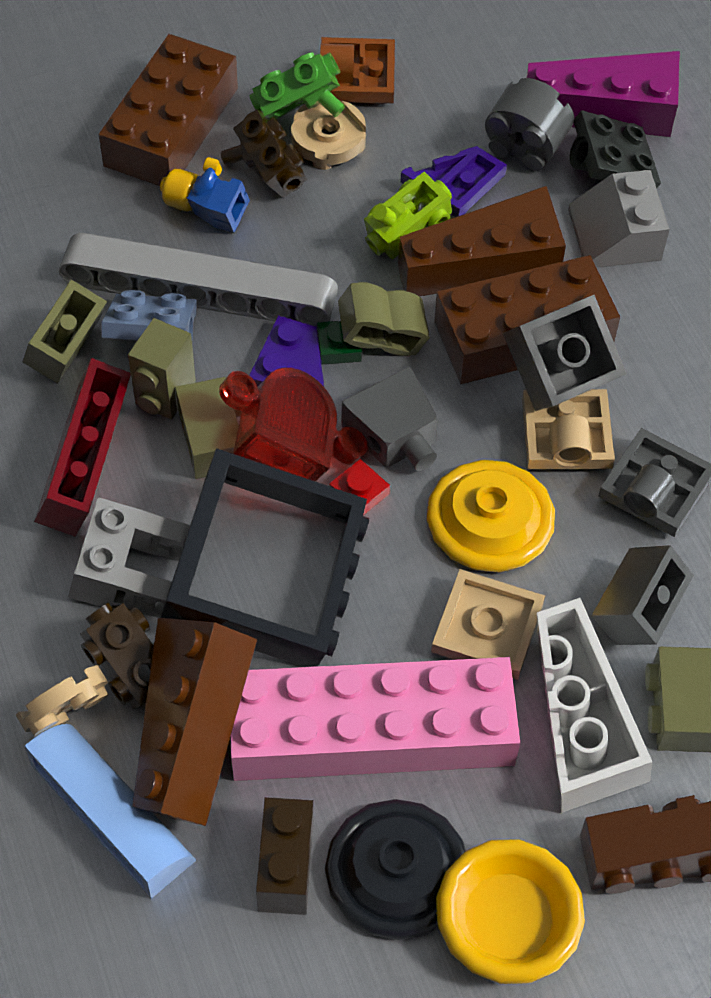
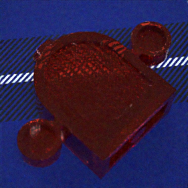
(289, 423)

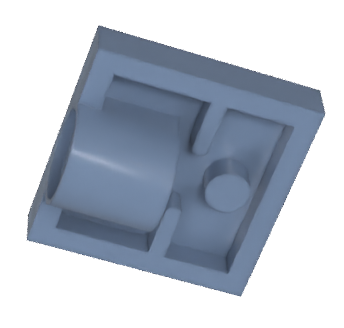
(134, 311)

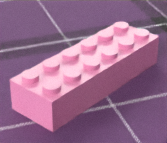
(375, 719)

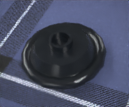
(390, 866)

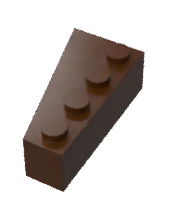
(482, 244)
(189, 716)
(648, 846)

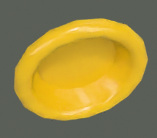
(490, 516)
(510, 911)

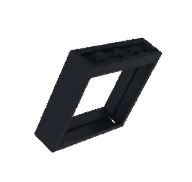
(294, 490)

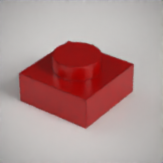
(363, 482)

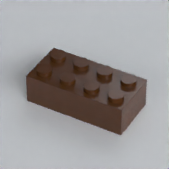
(168, 110)
(478, 313)

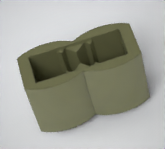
(383, 319)

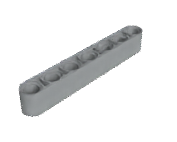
(212, 280)

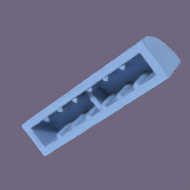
(106, 809)

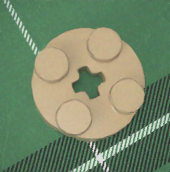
(328, 149)
(52, 705)

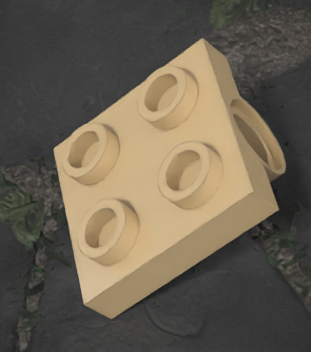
(570, 433)

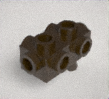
(264, 147)
(121, 646)

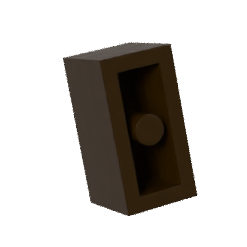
(285, 856)

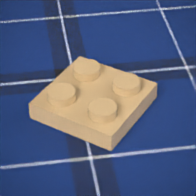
(487, 621)

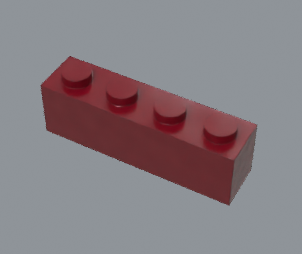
(83, 448)

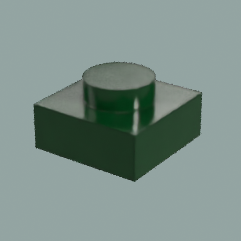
(332, 345)

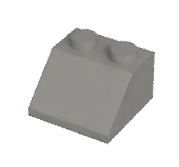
(621, 220)

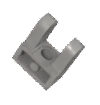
(110, 535)

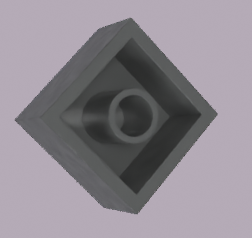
(565, 353)

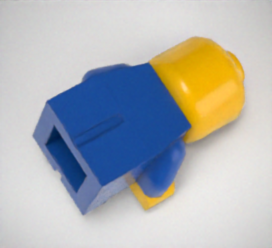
(210, 198)

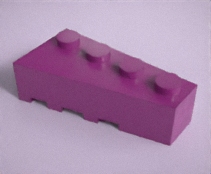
(623, 87)

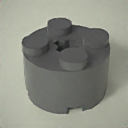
(528, 123)

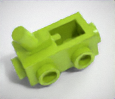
(412, 208)

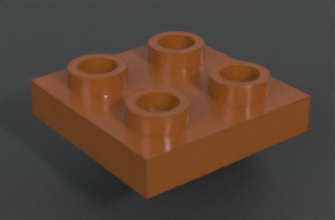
(364, 68)

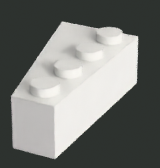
(589, 720)

